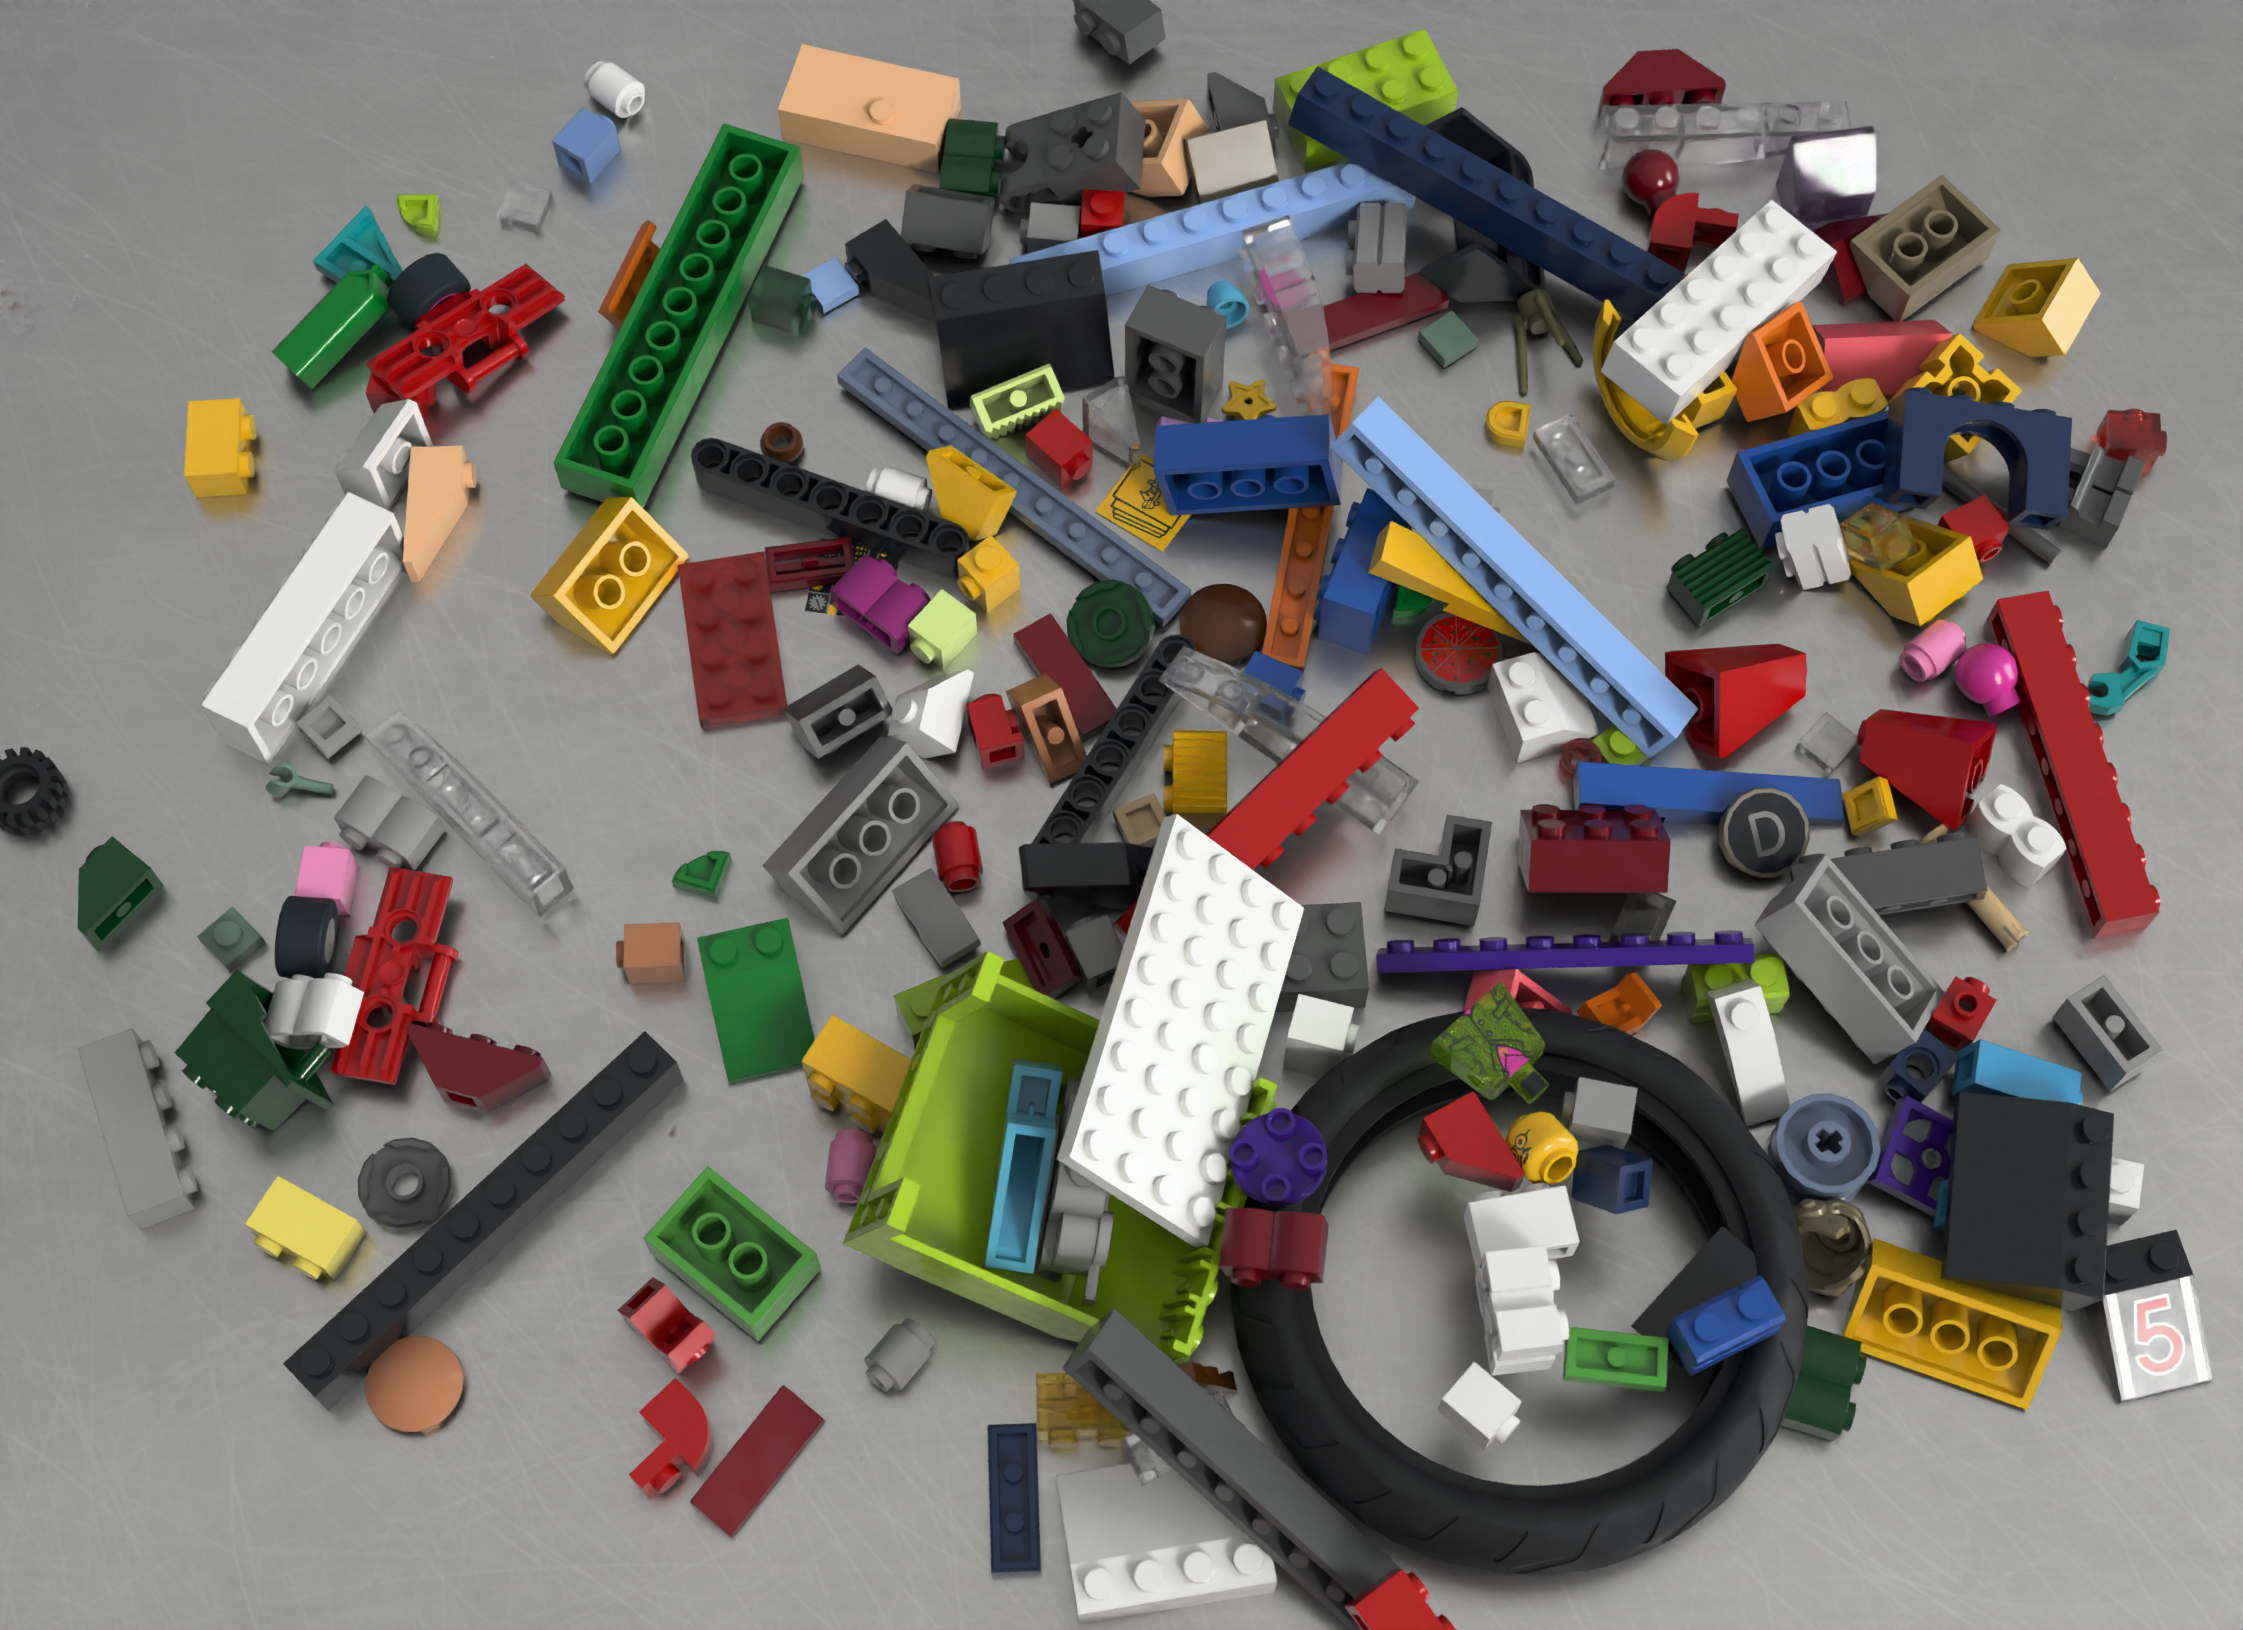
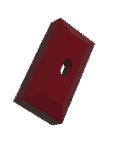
(1030, 933)

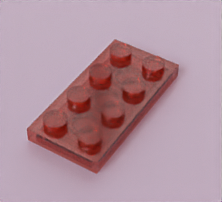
(732, 639)

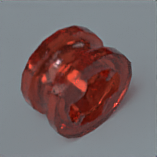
(1581, 748)

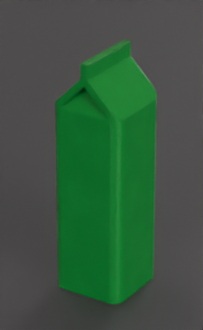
(335, 324)

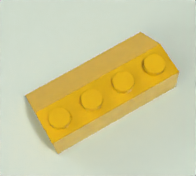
(1950, 1328)

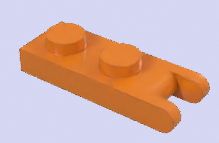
(630, 276)

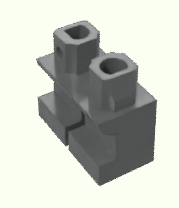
(2100, 493)

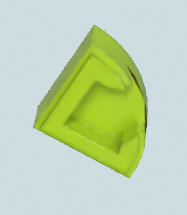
(420, 212)

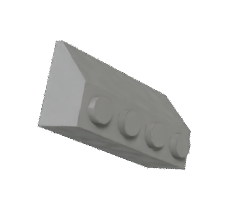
(861, 834)
(1850, 960)

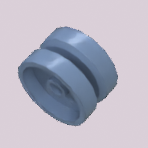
(1824, 1148)

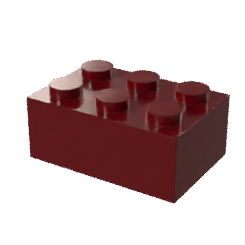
(1593, 850)

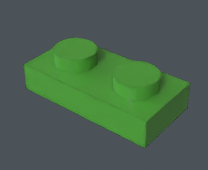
(1616, 1359)

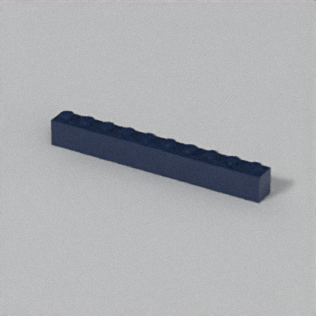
(1481, 195)

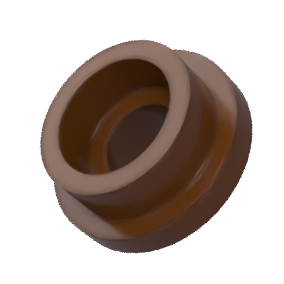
(781, 433)

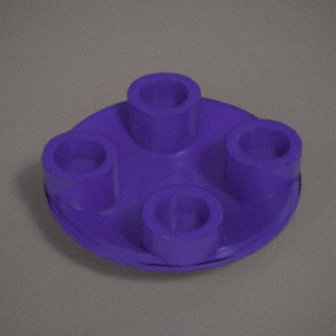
(1279, 1158)

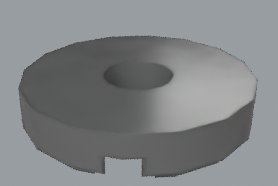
(421, 1206)

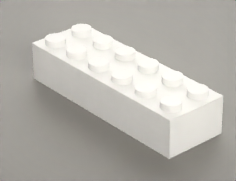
(1706, 316)
(306, 628)

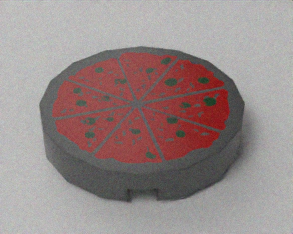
(1457, 653)

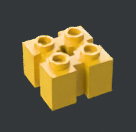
(1955, 370)

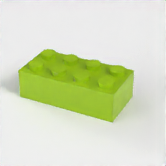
(1398, 72)

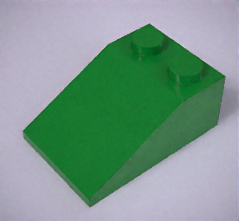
(757, 999)

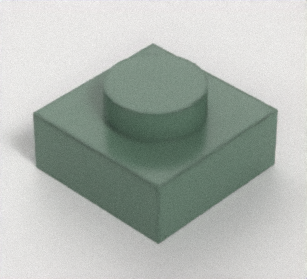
(231, 939)

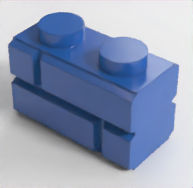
(1725, 1325)

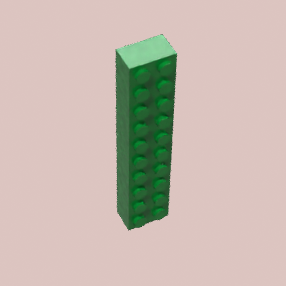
(680, 317)

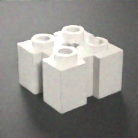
(1520, 1310)

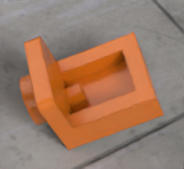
(1624, 1006)

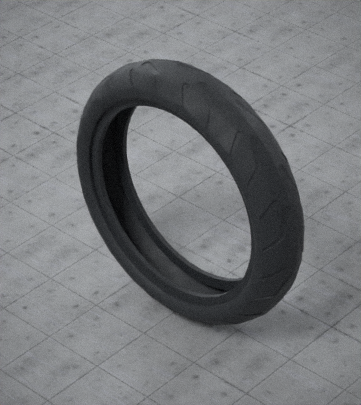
(1554, 1525)

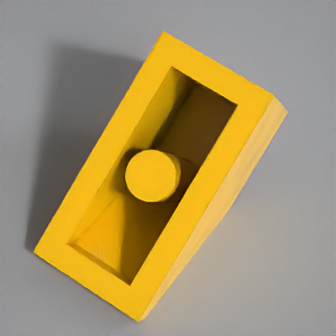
(968, 492)

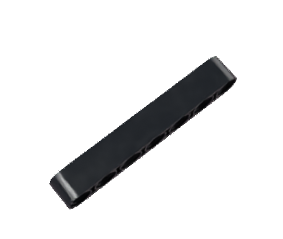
(818, 492)
(1116, 748)

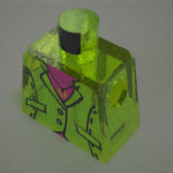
(1493, 1048)

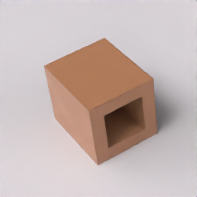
(652, 953)

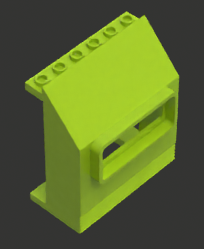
(939, 1161)

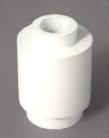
(615, 89)
(900, 487)

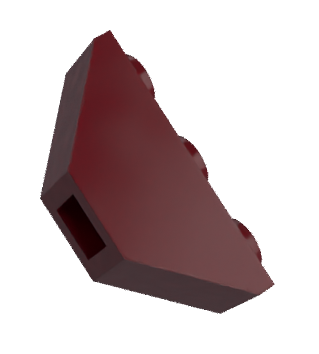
(1662, 79)
(475, 1069)

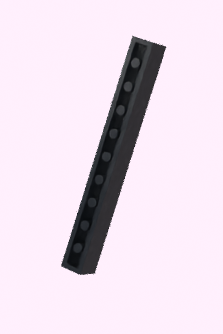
(485, 1220)

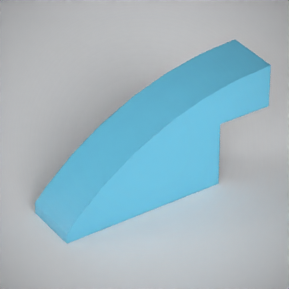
(1023, 1166)

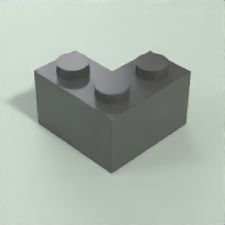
(1446, 884)

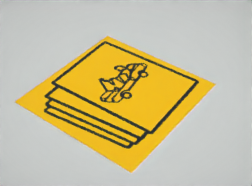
(1140, 507)

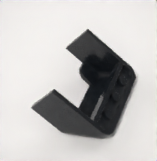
(1482, 267)

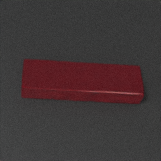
(756, 1461)

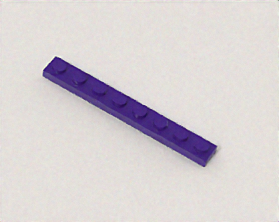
(1585, 951)

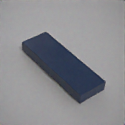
(1014, 1499)

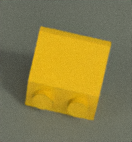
(2038, 306)
(1928, 579)

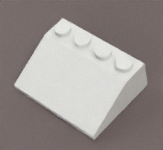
(1152, 1546)

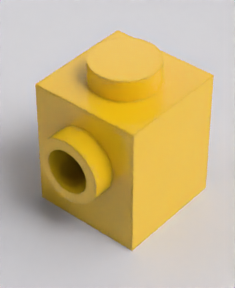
(988, 574)

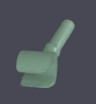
(292, 780)

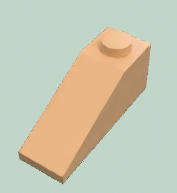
(435, 502)

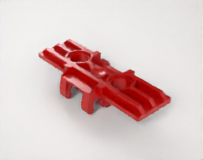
(459, 324)
(381, 969)

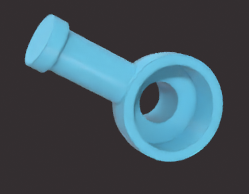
(1228, 302)

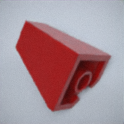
(1736, 691)
(1929, 759)

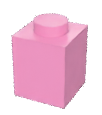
(328, 874)

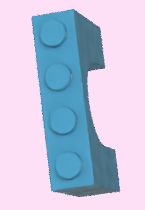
(2006, 1072)

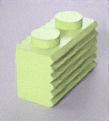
(1017, 402)

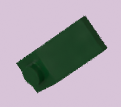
(111, 890)

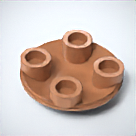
(414, 1384)

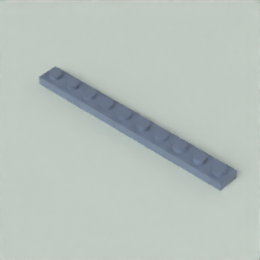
(1036, 501)

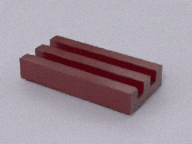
(808, 571)

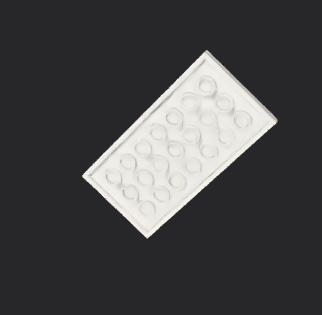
(1182, 1033)

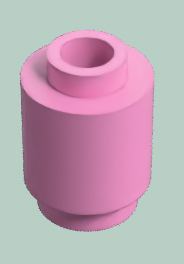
(1933, 650)
(849, 1164)

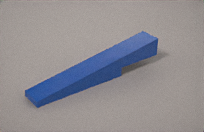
(1697, 795)

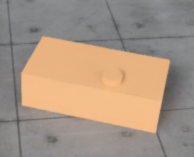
(869, 108)

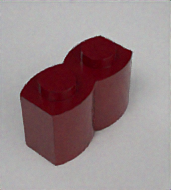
(1274, 1246)

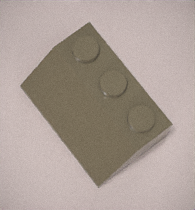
(1922, 248)

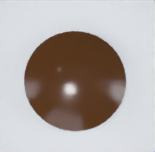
(1224, 622)

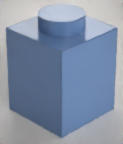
(587, 144)

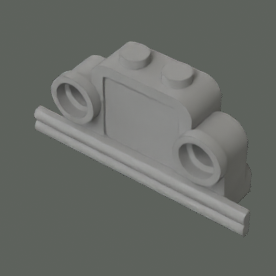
(1076, 1216)

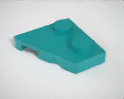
(357, 248)

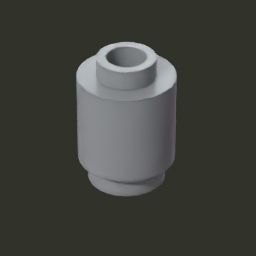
(899, 1355)

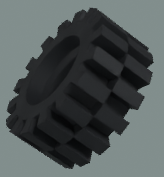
(43, 803)

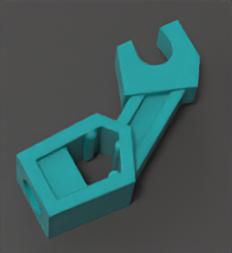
(2143, 640)

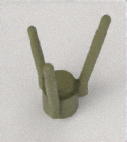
(1539, 317)

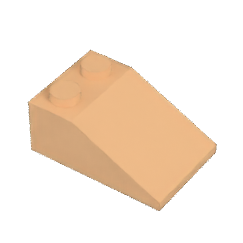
(1164, 151)

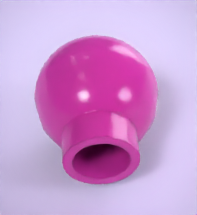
(1988, 677)

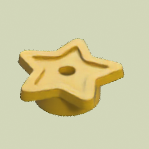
(1239, 393)

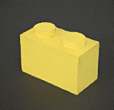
(305, 1229)

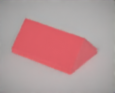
(1878, 351)

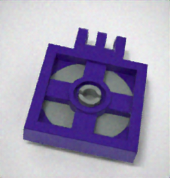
(1914, 1154)

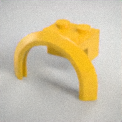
(1639, 425)

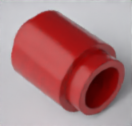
(957, 856)

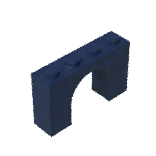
(2031, 442)

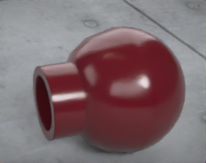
(1650, 179)

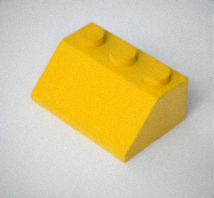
(610, 574)

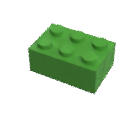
(732, 1253)

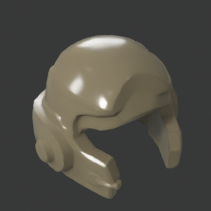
(1832, 1243)

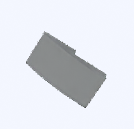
(936, 917)

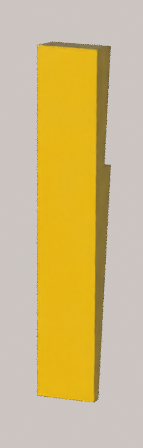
(1415, 564)

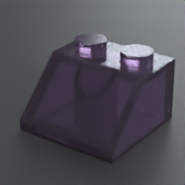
(1829, 175)

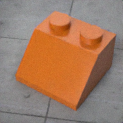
(1779, 365)

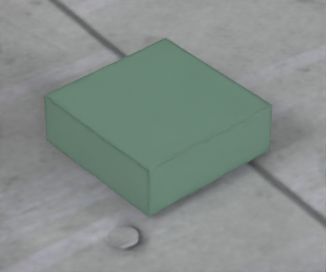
(1448, 339)

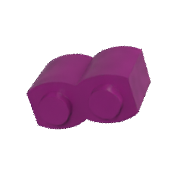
(879, 601)

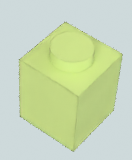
(942, 630)

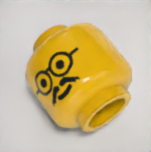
(1543, 1147)

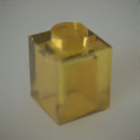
(1878, 538)

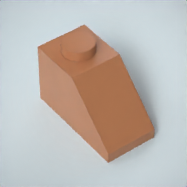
(1048, 726)

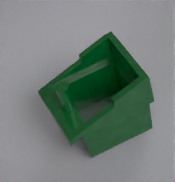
(243, 1065)

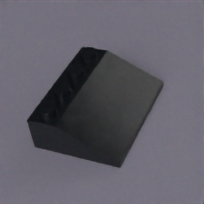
(1020, 318)
(2029, 1198)

